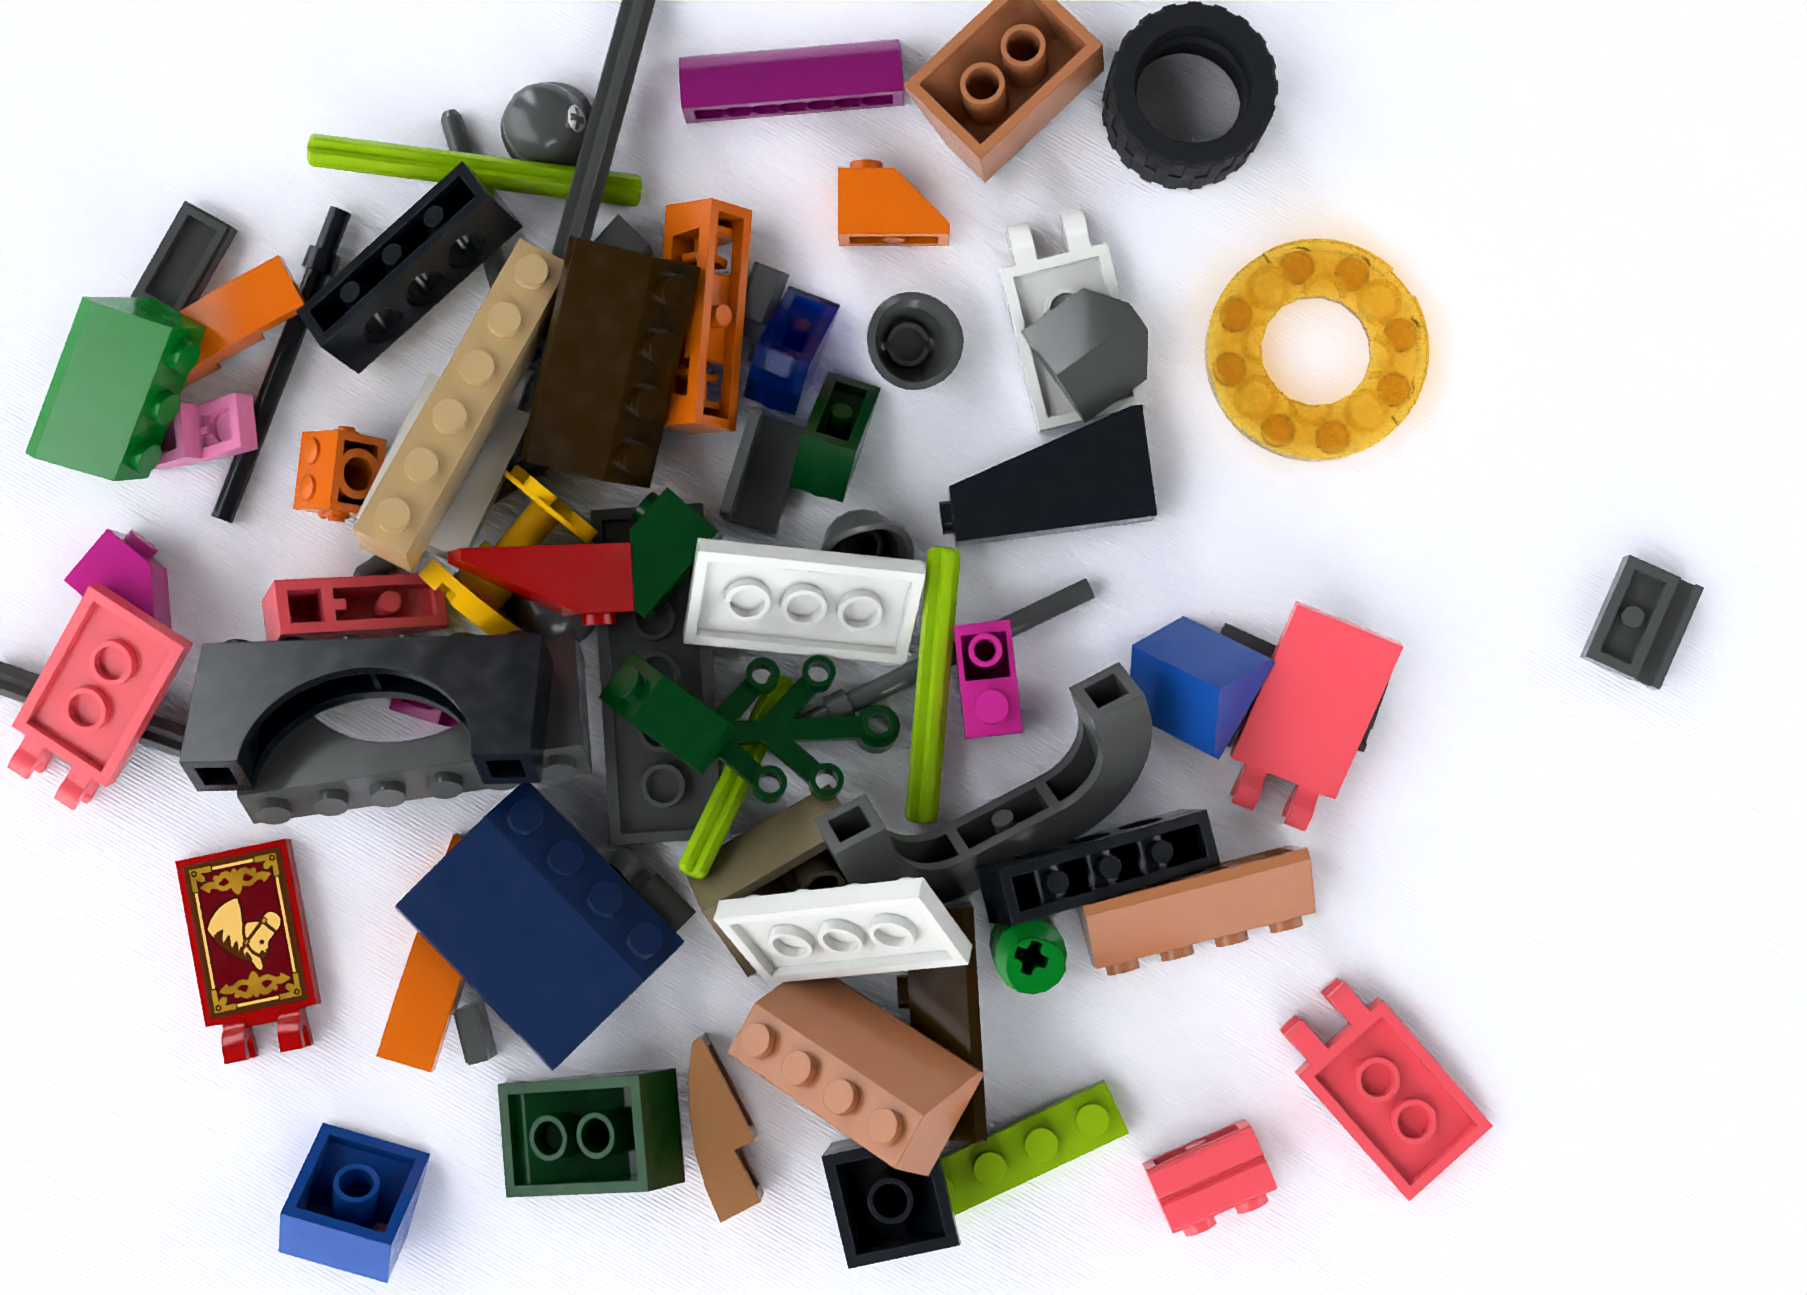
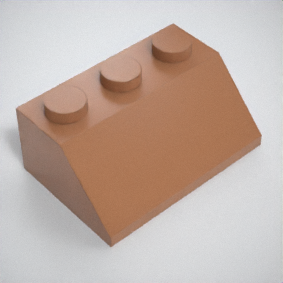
(1005, 79)

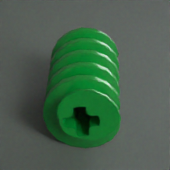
(1038, 969)

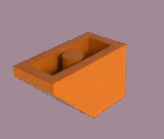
(885, 209)

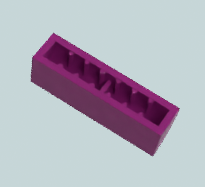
(791, 81)

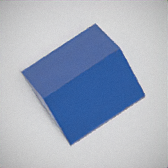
(1197, 682)

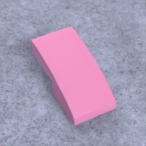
(210, 431)

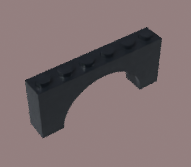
(262, 690)

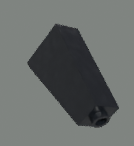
(1066, 485)

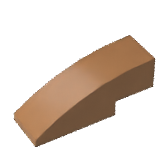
(719, 1131)

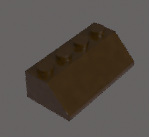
(609, 363)
(948, 1011)

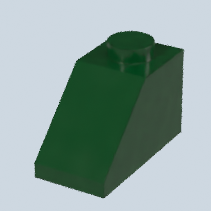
(834, 437)
(664, 548)
(667, 712)

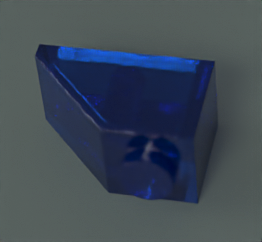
(790, 350)

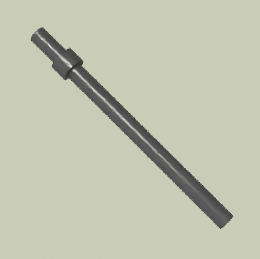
(848, 703)

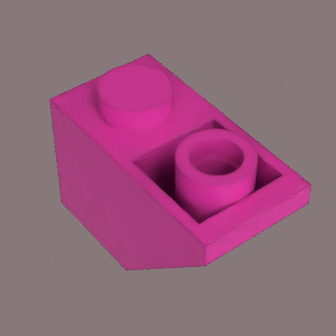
(987, 679)

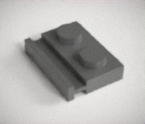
(1641, 622)

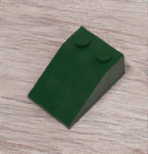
(591, 1134)

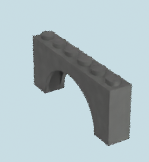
(331, 773)

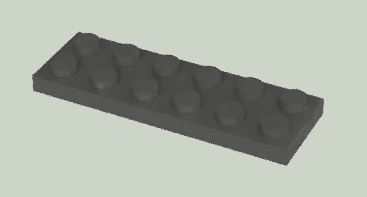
(648, 787)

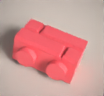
(1210, 1178)

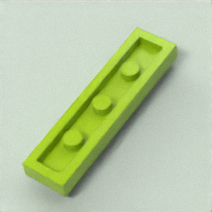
(1032, 1146)

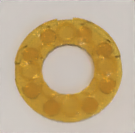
(1367, 290)

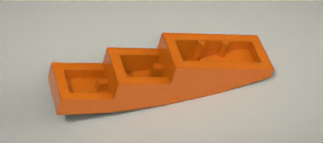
(241, 313)
(422, 1006)

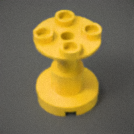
(482, 600)

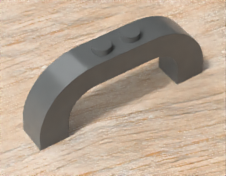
(1046, 811)

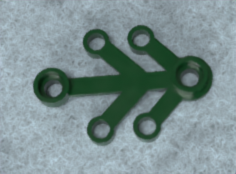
(781, 730)

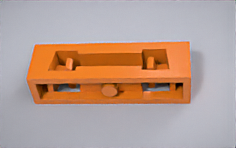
(717, 311)

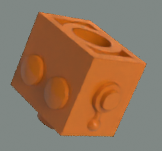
(336, 471)

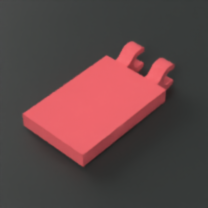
(97, 693)
(1312, 710)
(1386, 1091)

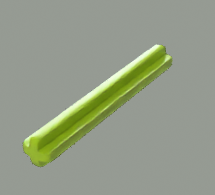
(725, 799)

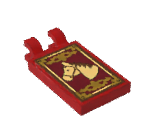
(250, 945)

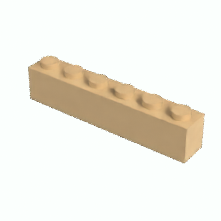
(462, 409)

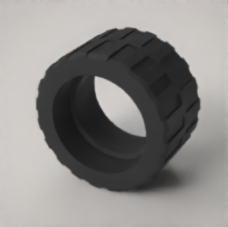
(1205, 33)

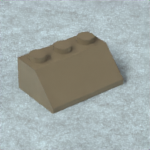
(770, 859)

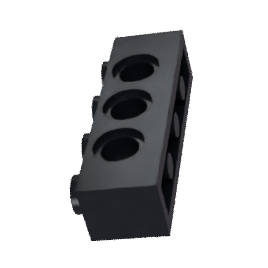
(409, 268)
(1097, 866)

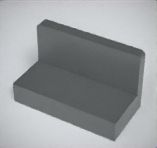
(761, 473)

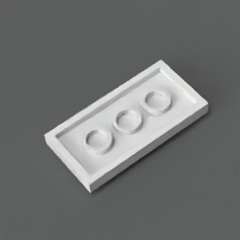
(802, 601)
(844, 931)

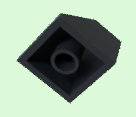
(885, 1209)

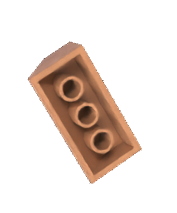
(1199, 907)
(858, 1069)

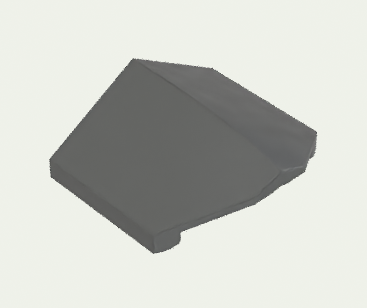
(1092, 349)

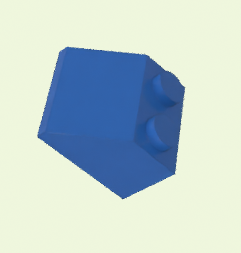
(352, 1203)

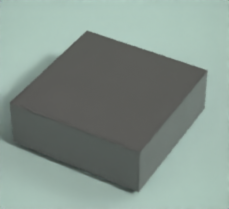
(475, 1033)

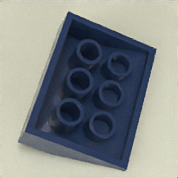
(539, 924)

